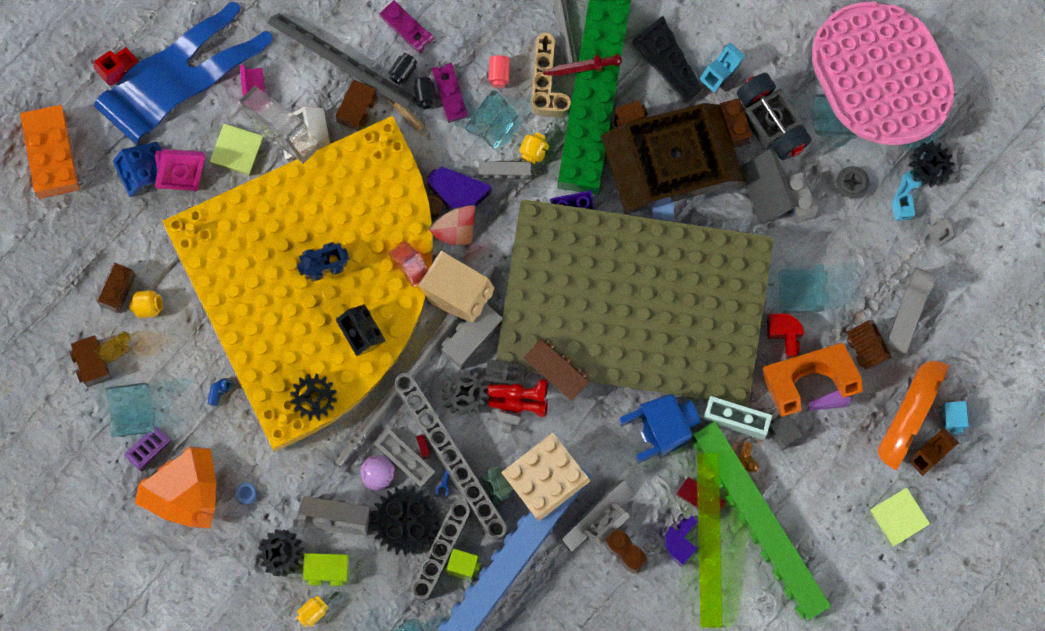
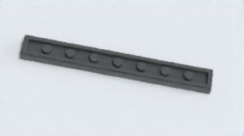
(342, 60)

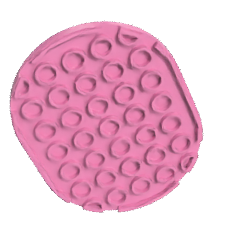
(882, 73)

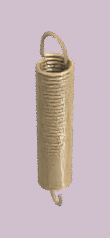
(410, 117)

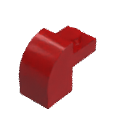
(114, 66)
(788, 328)

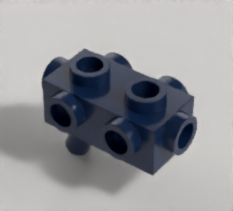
(316, 263)

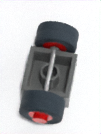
(773, 117)

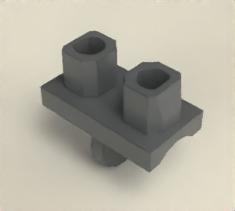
(504, 372)

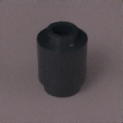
(402, 69)
(424, 93)

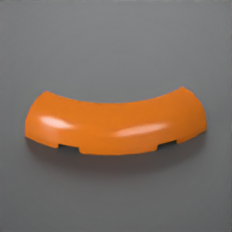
(911, 413)

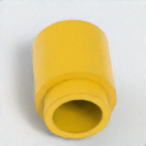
(311, 611)

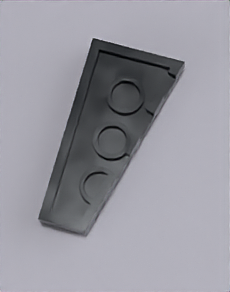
(665, 56)

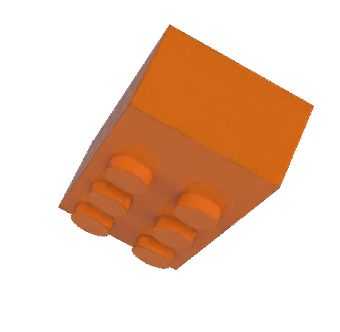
(50, 151)

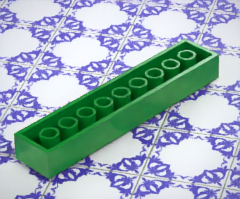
(593, 97)

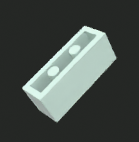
(737, 418)

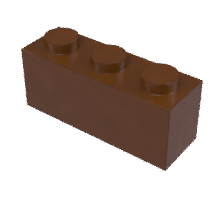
(557, 368)

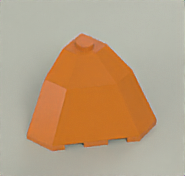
(182, 489)

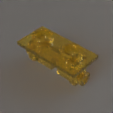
(114, 348)

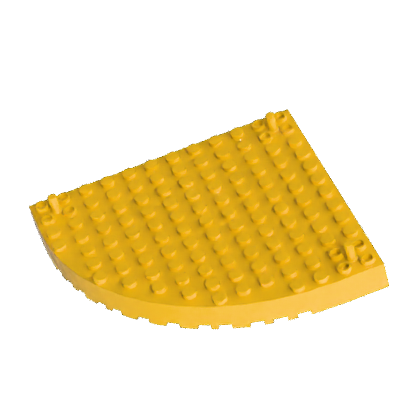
(278, 324)

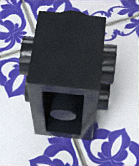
(360, 330)

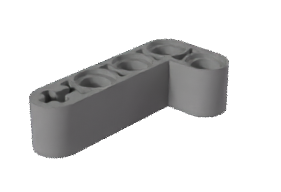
(909, 310)

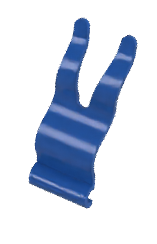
(166, 80)

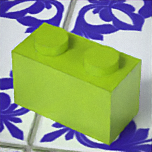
(463, 565)
(325, 569)

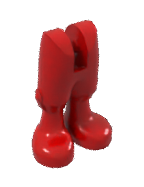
(510, 398)

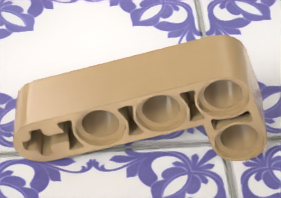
(544, 93)

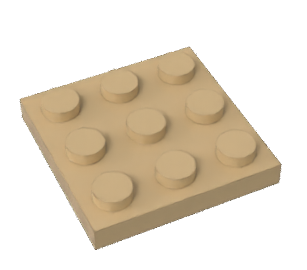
(545, 476)

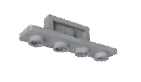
(600, 519)

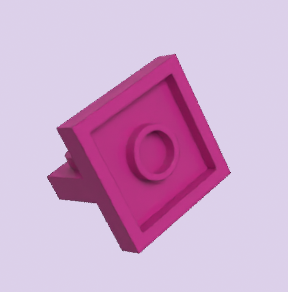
(179, 169)

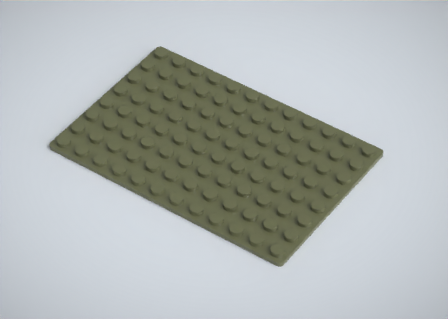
(637, 300)

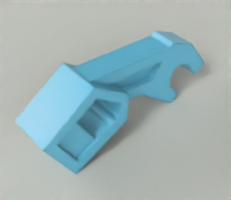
(906, 185)

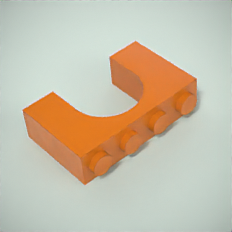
(829, 361)

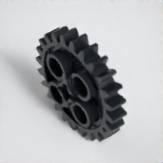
(424, 520)

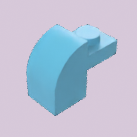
(722, 68)

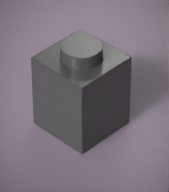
(784, 431)

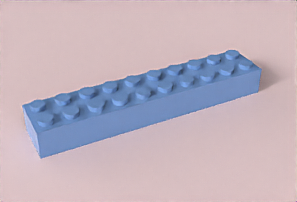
(504, 568)

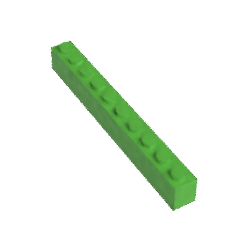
(763, 525)

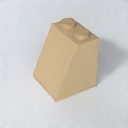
(456, 287)

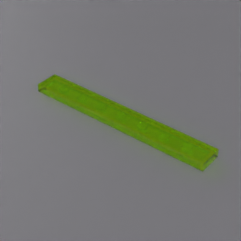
(709, 540)

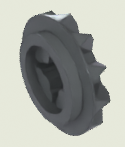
(860, 177)

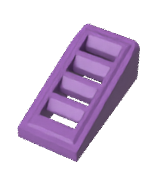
(828, 401)
(140, 465)

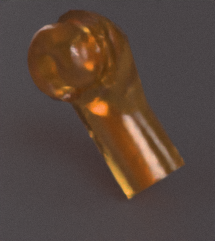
(746, 459)

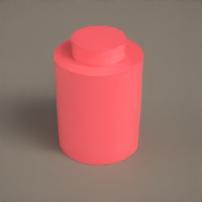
(499, 71)

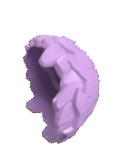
(377, 472)

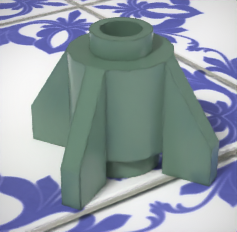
(497, 485)

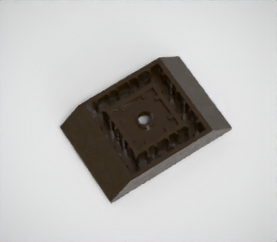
(652, 177)

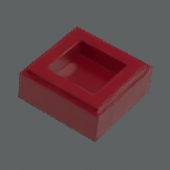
(423, 446)

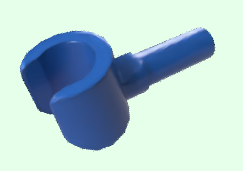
(444, 483)

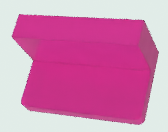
(251, 78)

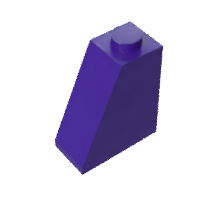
(456, 188)

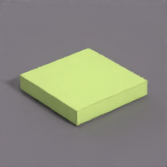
(236, 149)
(899, 517)

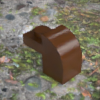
(933, 451)

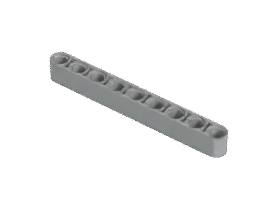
(448, 445)

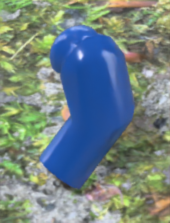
(217, 389)

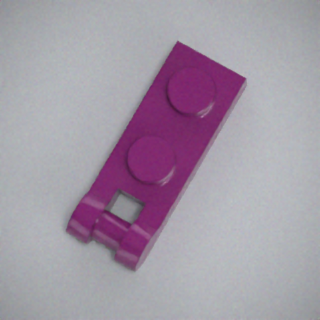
(406, 26)
(450, 93)

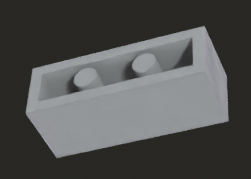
(471, 337)

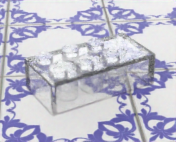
(278, 124)

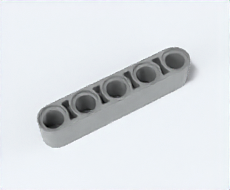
(441, 540)

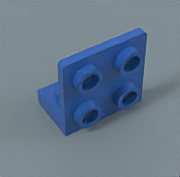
(137, 167)

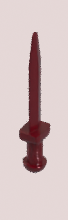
(596, 63)

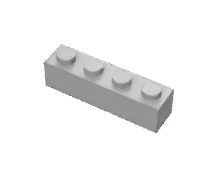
(505, 170)

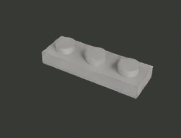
(404, 458)

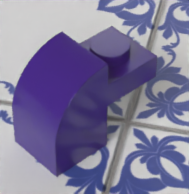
(677, 545)

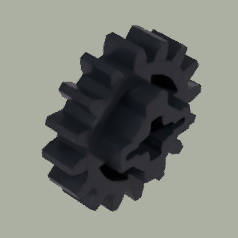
(935, 157)
(322, 395)
(283, 552)

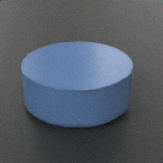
(246, 493)

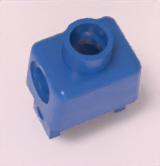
(665, 425)

